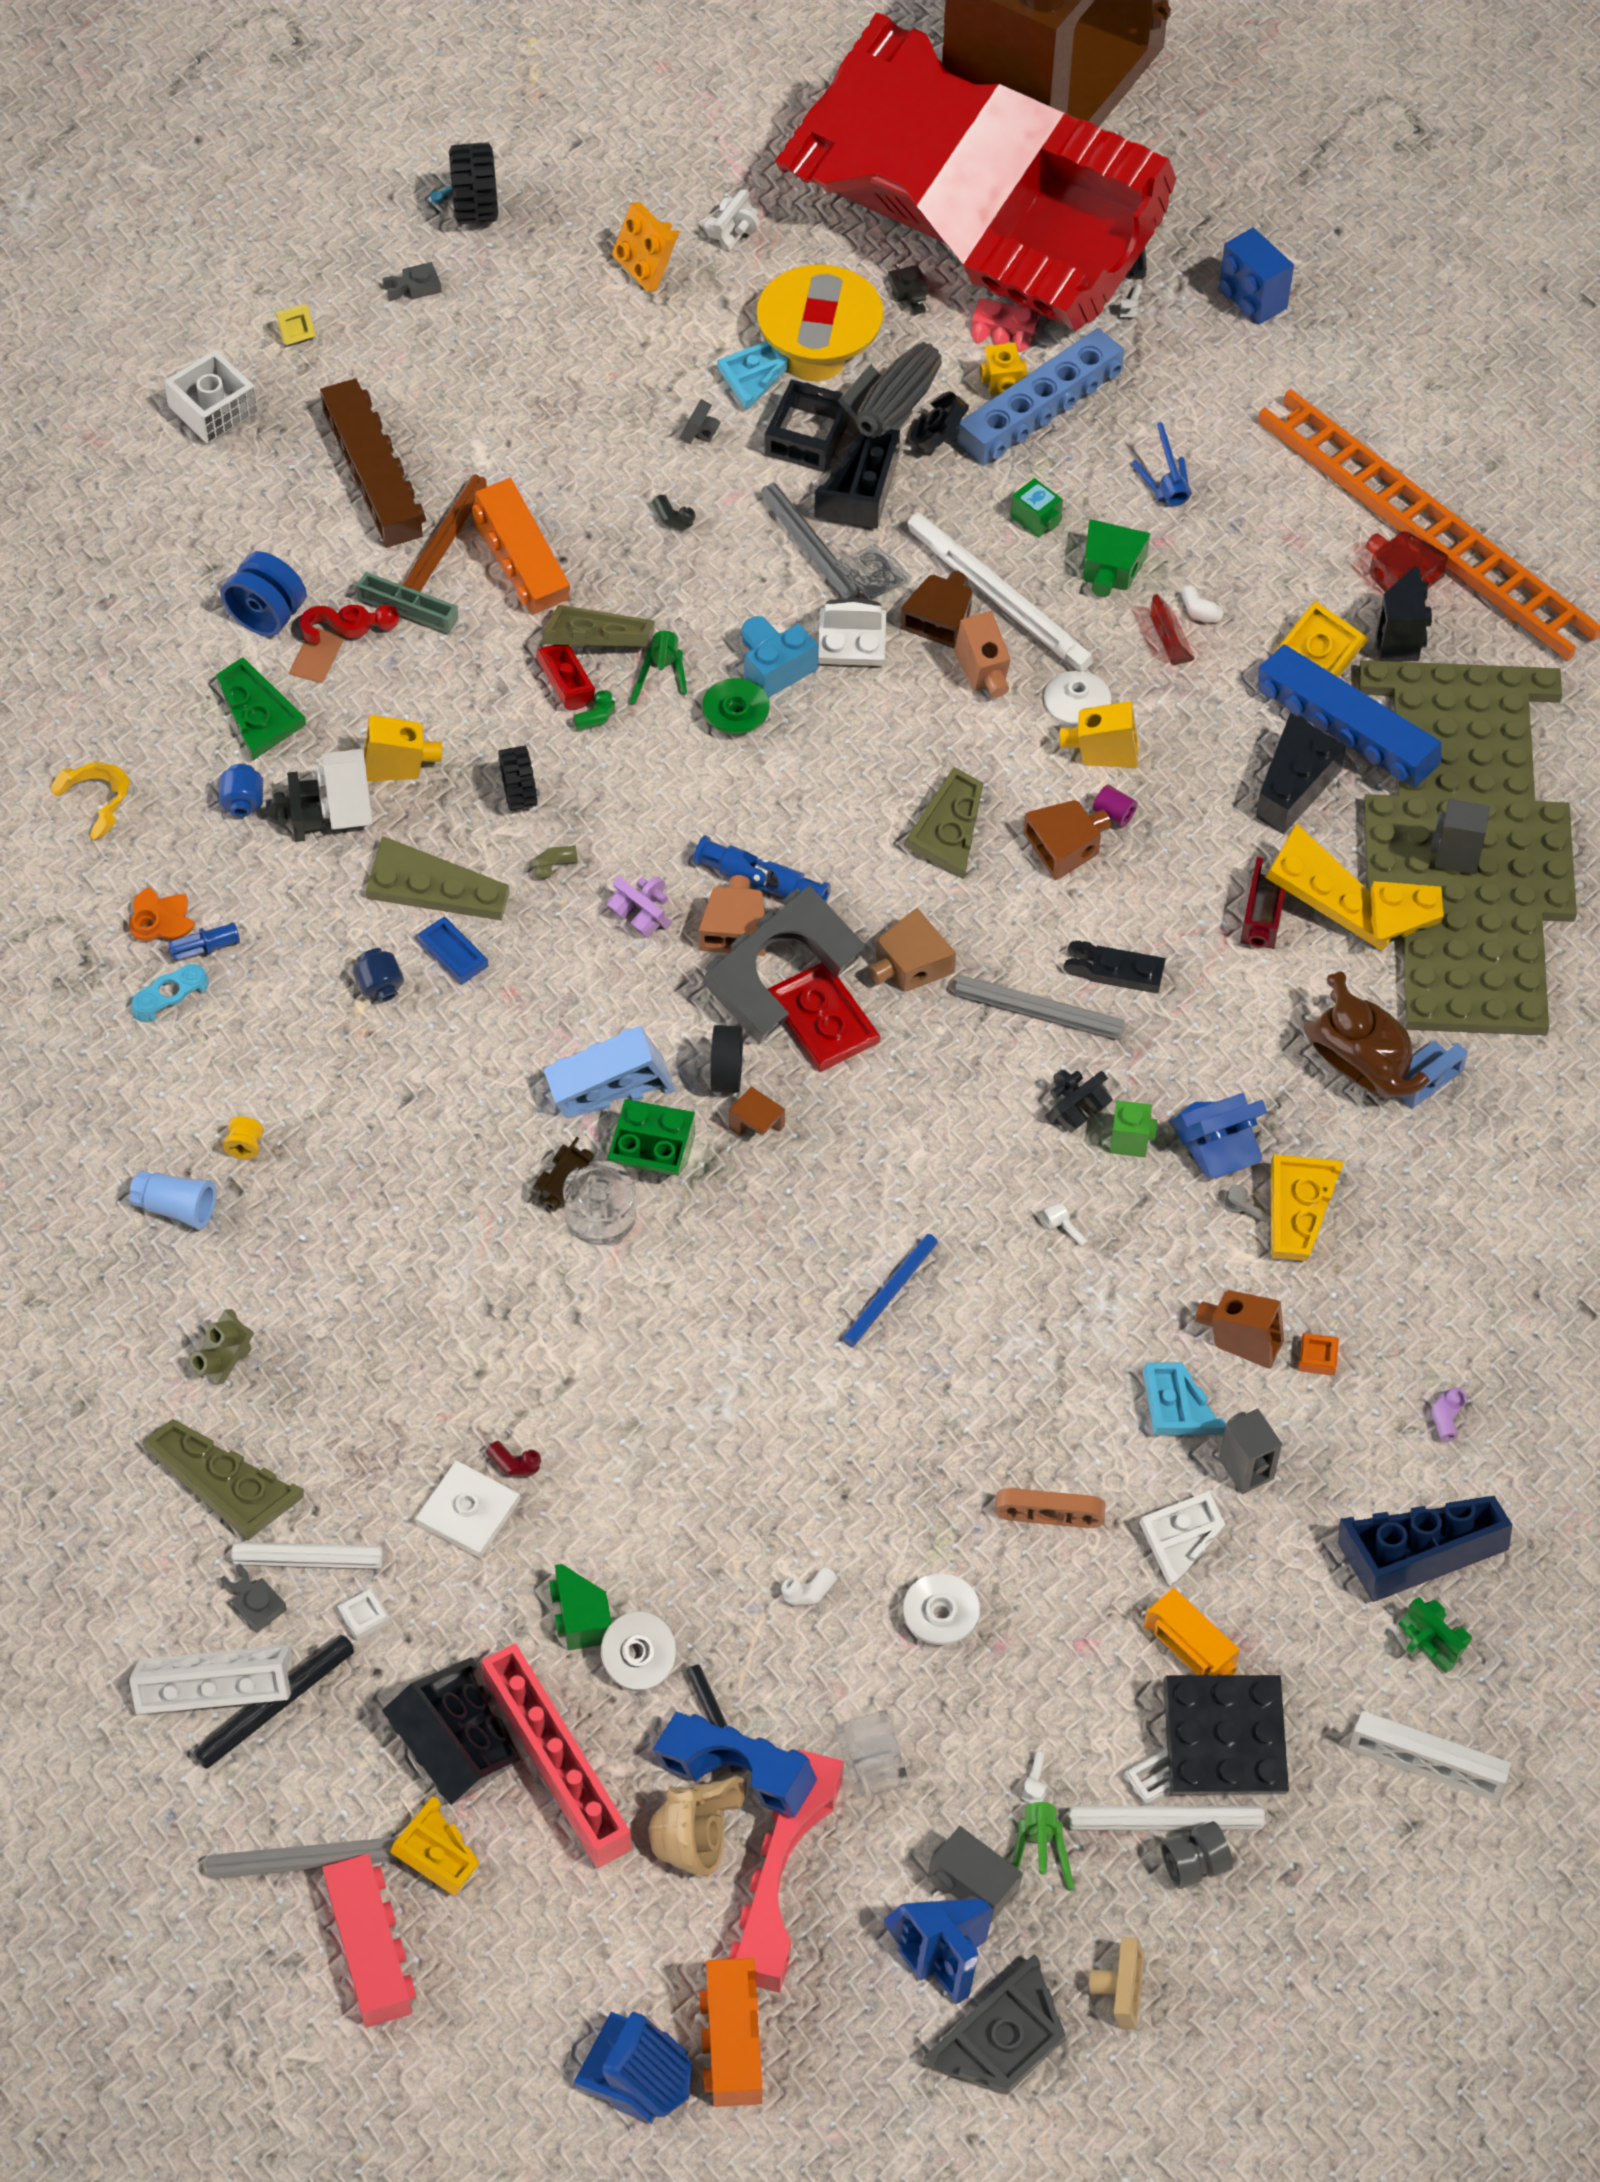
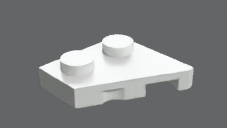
(1182, 1533)

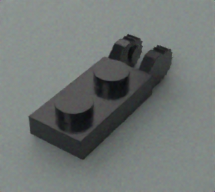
(1115, 966)

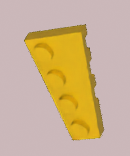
(1323, 883)

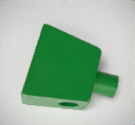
(1113, 556)

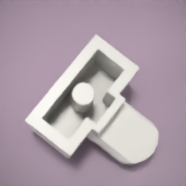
(346, 789)

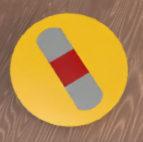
(819, 318)

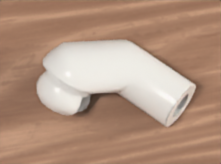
(1200, 609)
(808, 1593)

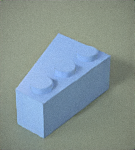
(608, 1072)

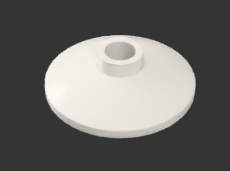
(1065, 701)
(944, 1594)
(655, 1646)

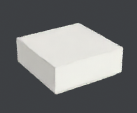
(364, 1614)

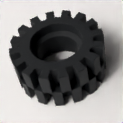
(517, 777)

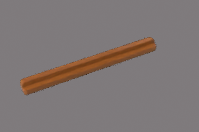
(444, 534)

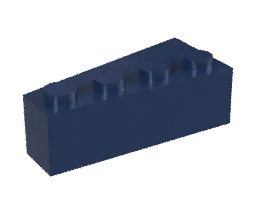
(1424, 1544)

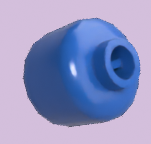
(241, 789)

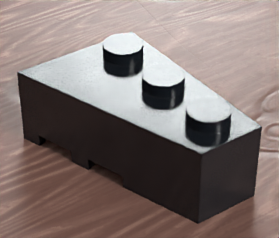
(861, 482)
(1298, 773)

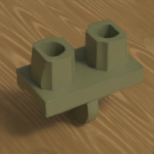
(224, 1345)

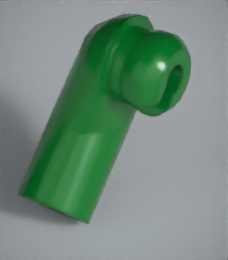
(599, 713)

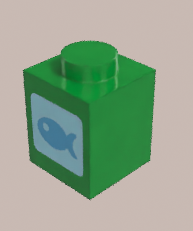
(1036, 507)

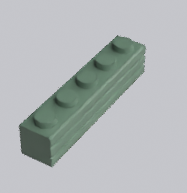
(408, 602)

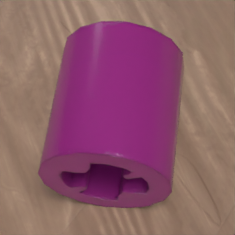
(1116, 804)

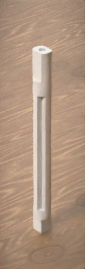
(1000, 593)

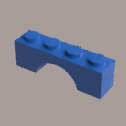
(696, 1747)

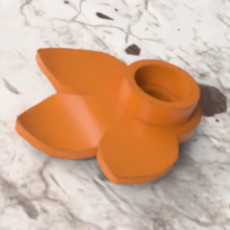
(163, 914)

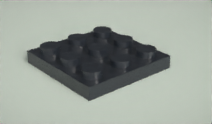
(1225, 1734)

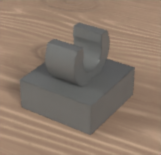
(700, 424)

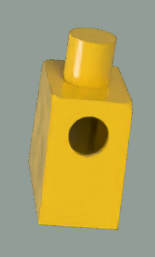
(1105, 736)
(396, 749)

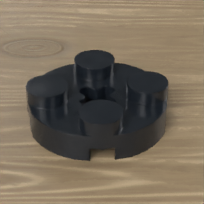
(940, 423)

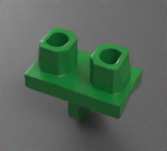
(1432, 1636)

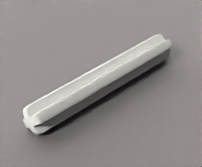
(307, 1555)

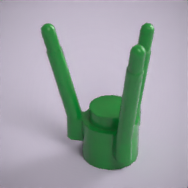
(663, 652)

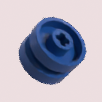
(263, 593)

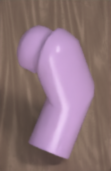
(1445, 1411)

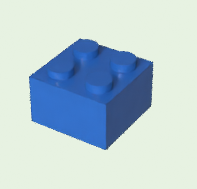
(1256, 276)

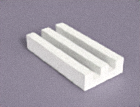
(1140, 1788)

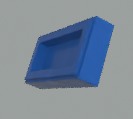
(453, 950)

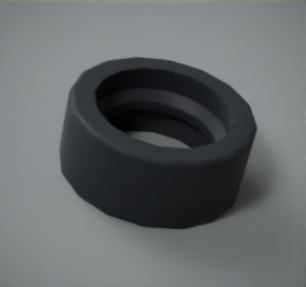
(726, 1058)

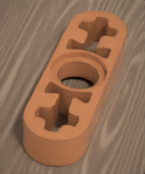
(1050, 1508)

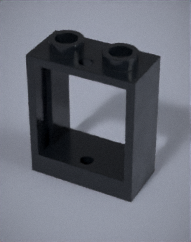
(798, 447)

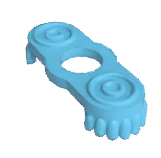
(150, 1001)

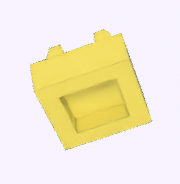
(295, 324)

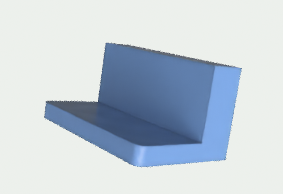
(1438, 1066)

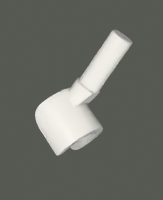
(1128, 307)
(1058, 1215)
(1033, 1789)

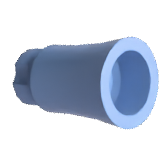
(175, 1197)

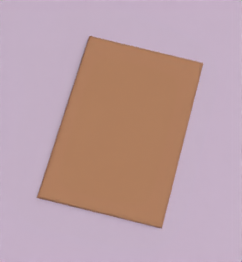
(315, 660)

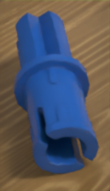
(204, 941)

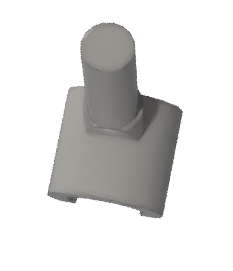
(1236, 1203)

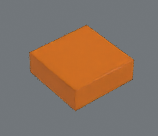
(1318, 1354)

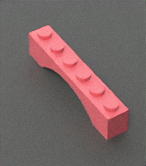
(762, 1922)

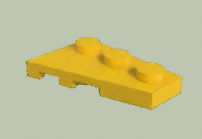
(1299, 1202)

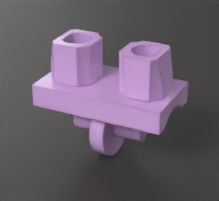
(627, 897)

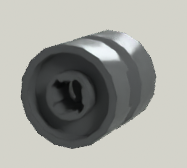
(1199, 1854)

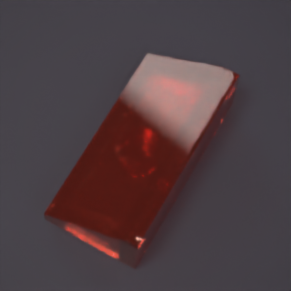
(1170, 632)

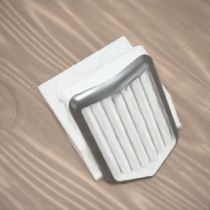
(852, 632)

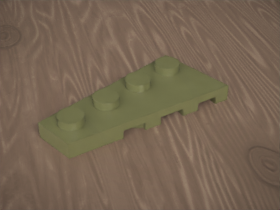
(428, 882)
(231, 1487)

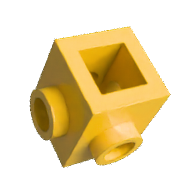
(998, 373)

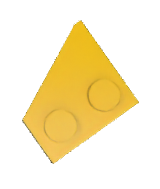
(1403, 909)
(436, 1849)

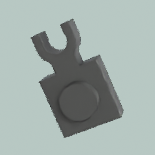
(415, 280)
(254, 1602)

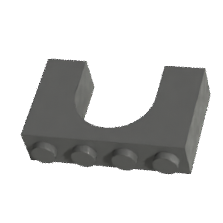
(802, 920)

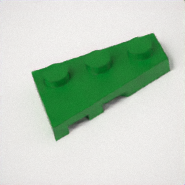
(257, 708)

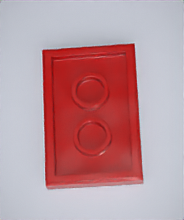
(824, 1017)

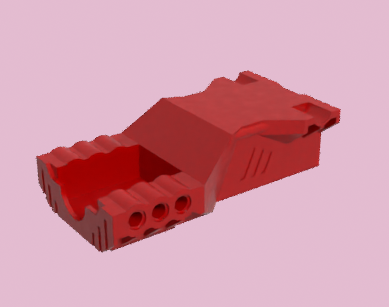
(1011, 185)

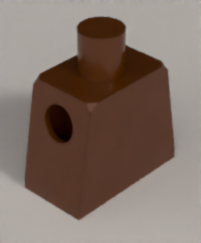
(937, 608)

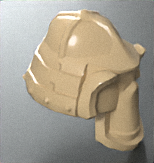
(691, 1824)

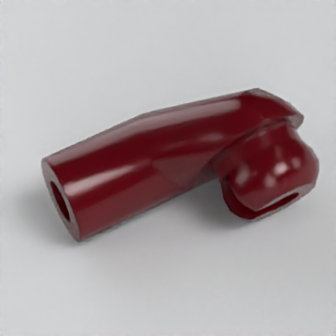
(514, 1465)

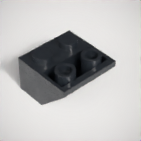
(1404, 619)

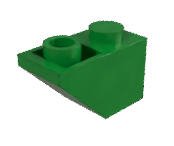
(583, 1609)

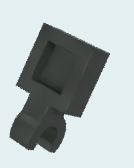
(909, 285)

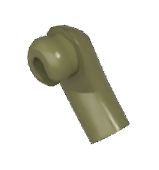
(553, 856)

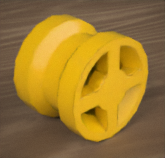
(243, 1138)

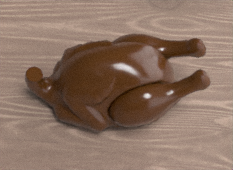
(1364, 1043)

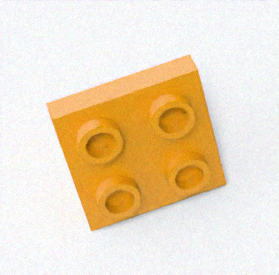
(644, 246)

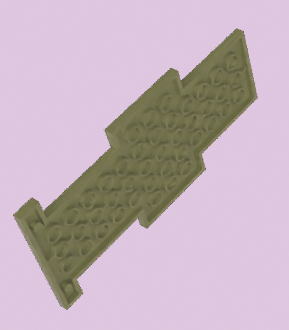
(1488, 953)

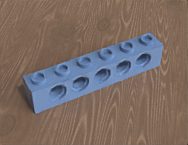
(1040, 396)

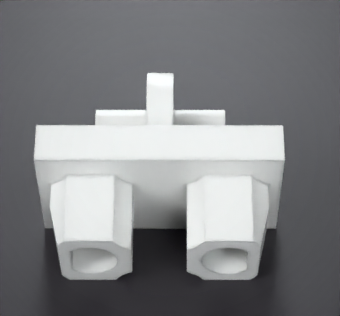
(735, 219)

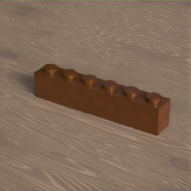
(372, 462)

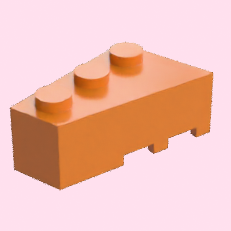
(732, 2033)

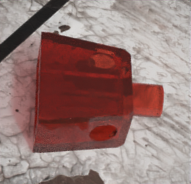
(1396, 557)

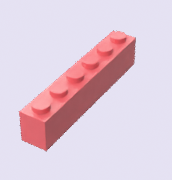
(556, 1756)

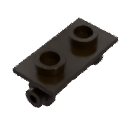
(550, 1186)

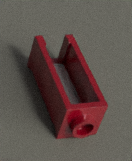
(1262, 910)

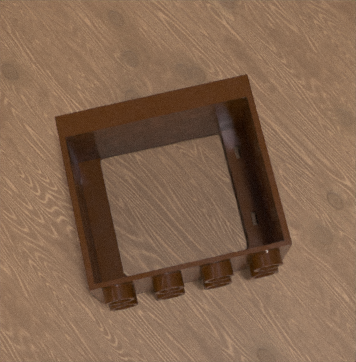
(1056, 51)

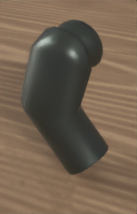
(679, 519)

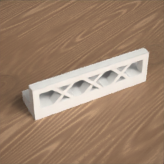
(211, 1679)
(1430, 1756)

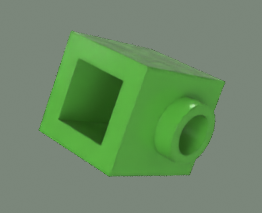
(1132, 1128)

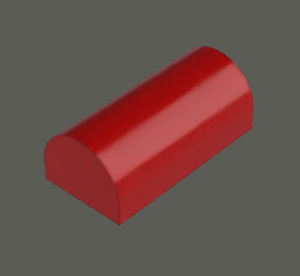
(566, 675)

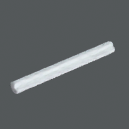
(1165, 1817)

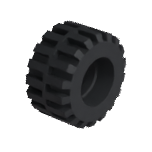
(473, 183)

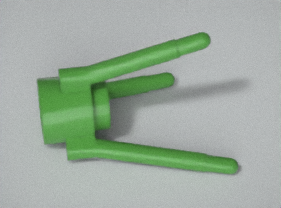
(1041, 1827)

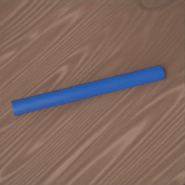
(889, 1291)

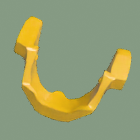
(96, 770)

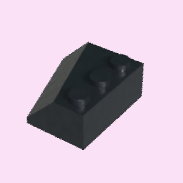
(453, 1730)

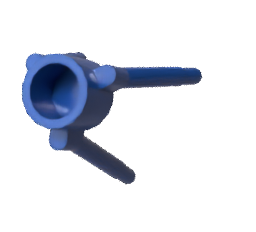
(1174, 487)

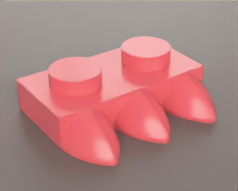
(1004, 322)

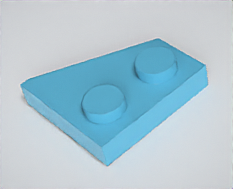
(752, 371)
(1177, 1403)

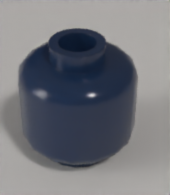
(378, 975)

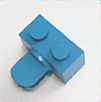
(776, 657)

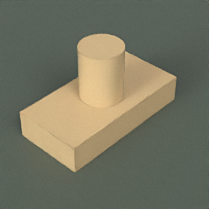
(1123, 1983)

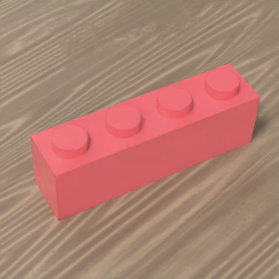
(367, 1940)

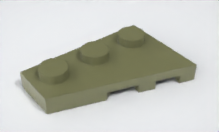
(592, 627)
(948, 823)

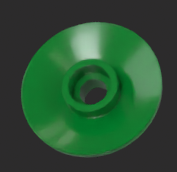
(736, 696)

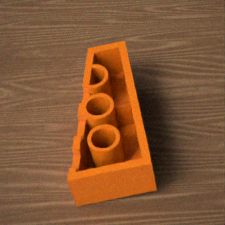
(519, 546)

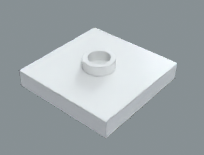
(467, 1509)

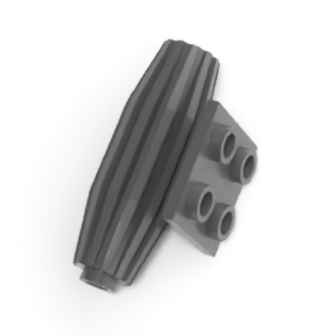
(888, 399)

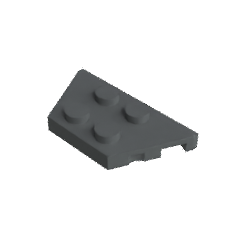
(1004, 2034)

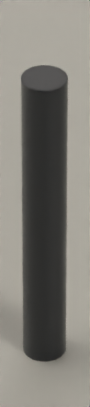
(707, 1700)

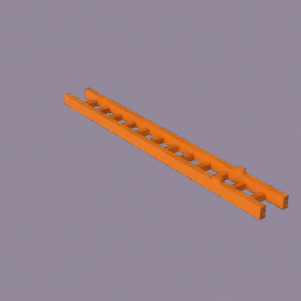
(1446, 519)

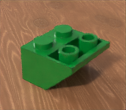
(653, 1137)

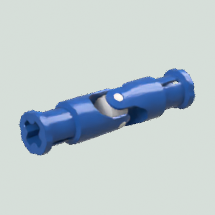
(736, 861)

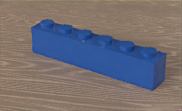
(1349, 716)

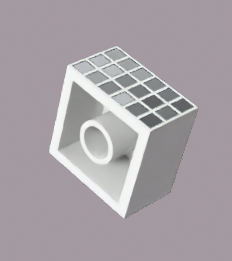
(211, 396)

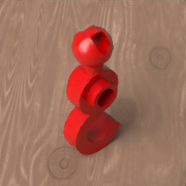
(350, 621)

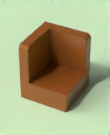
(756, 1112)

